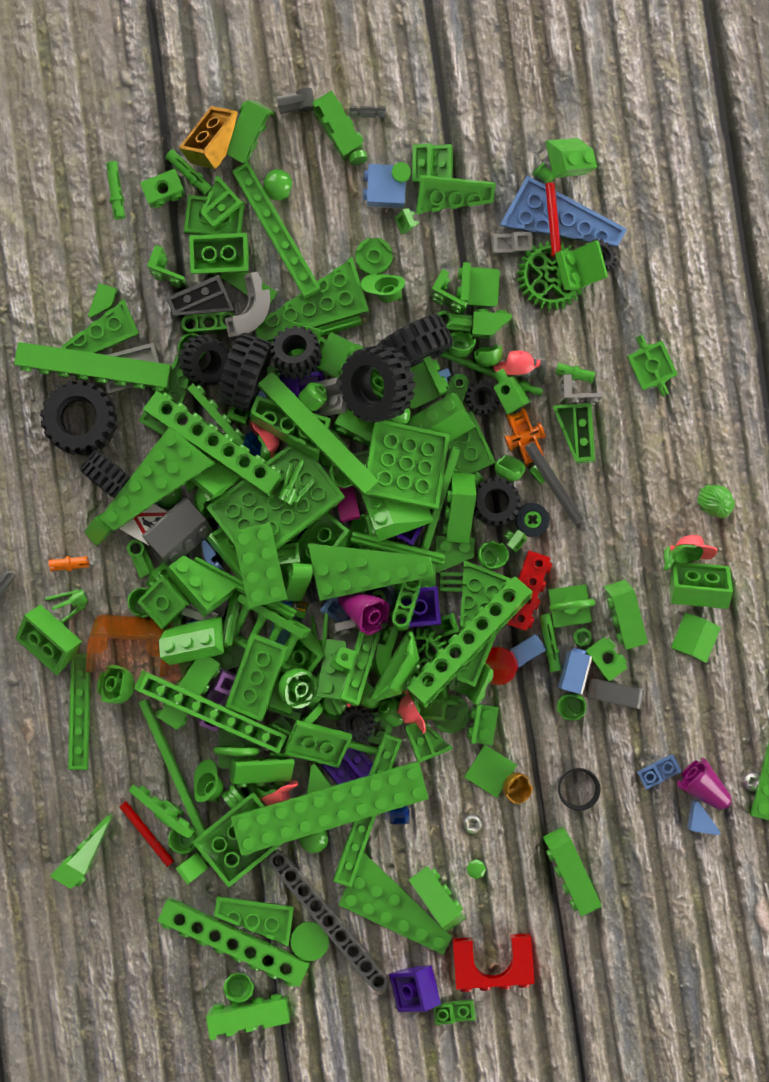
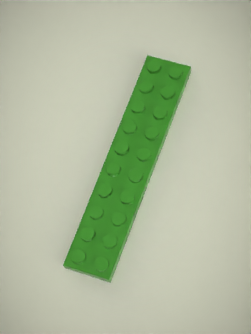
(329, 808)

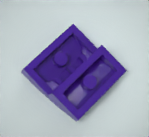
(353, 766)

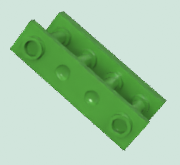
(280, 621)

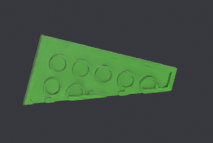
(338, 299)
(161, 473)
(352, 570)
(477, 588)
(387, 904)

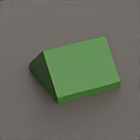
(695, 637)

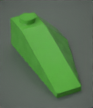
(74, 867)

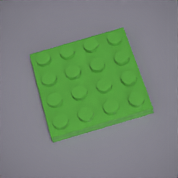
(407, 463)

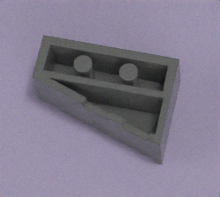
(201, 298)

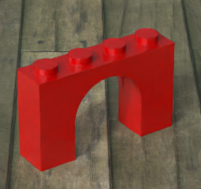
(519, 971)

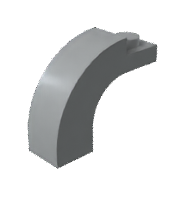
(256, 308)

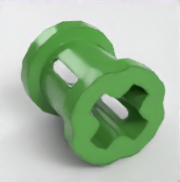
(544, 173)

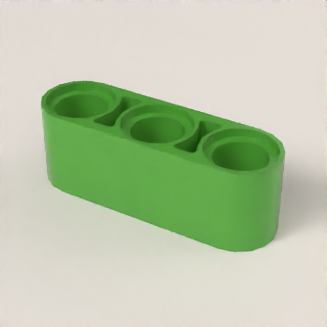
(200, 319)
(297, 581)
(405, 611)

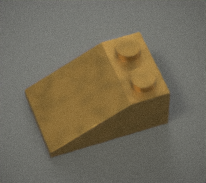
(210, 138)

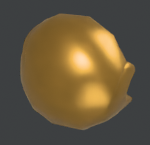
(517, 788)

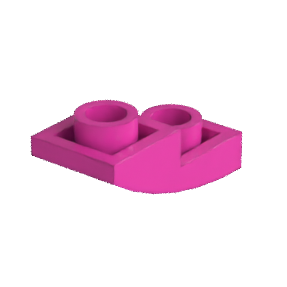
(348, 507)

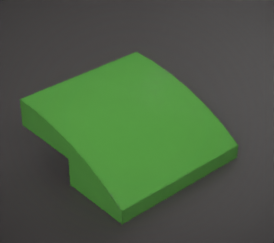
(432, 161)

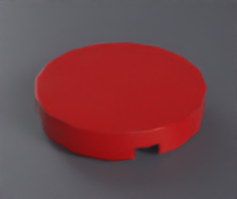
(503, 665)

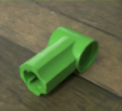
(457, 322)
(141, 560)

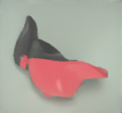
(523, 364)

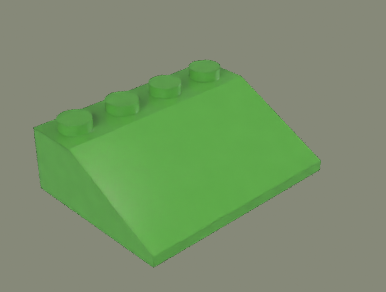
(393, 517)
(221, 848)

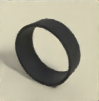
(592, 802)

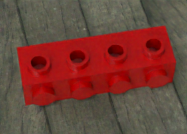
(532, 575)

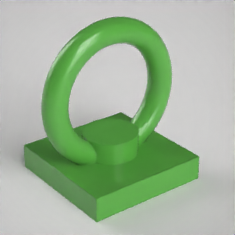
(570, 605)
(233, 748)

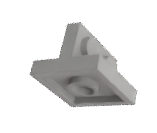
(334, 403)

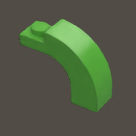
(383, 650)

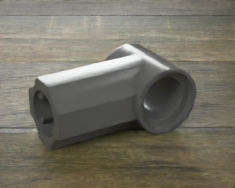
(297, 101)

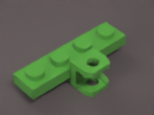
(356, 665)
(164, 811)

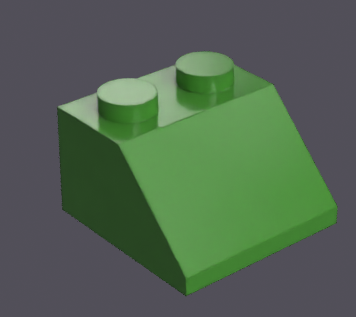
(570, 157)

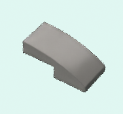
(511, 243)

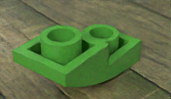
(454, 1012)

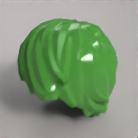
(716, 501)

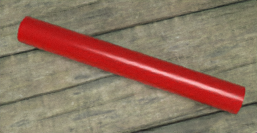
(553, 218)
(146, 833)

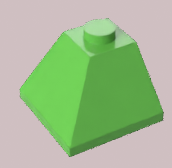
(306, 653)

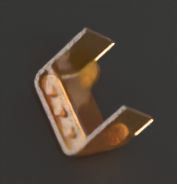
(124, 628)

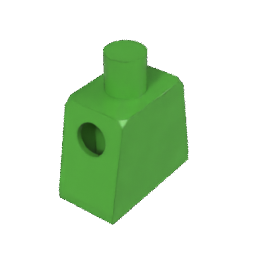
(515, 398)

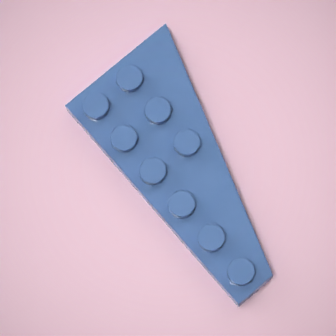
(575, 221)

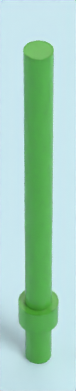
(490, 372)

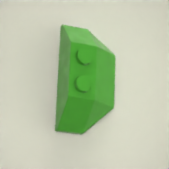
(399, 670)

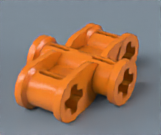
(522, 430)

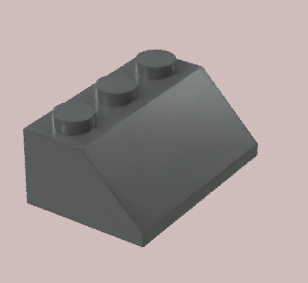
(177, 532)

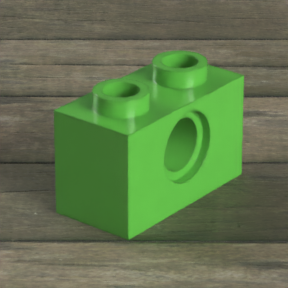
(152, 186)
(617, 664)

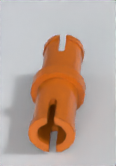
(68, 563)

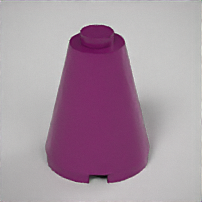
(365, 611)
(704, 784)

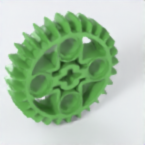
(553, 283)

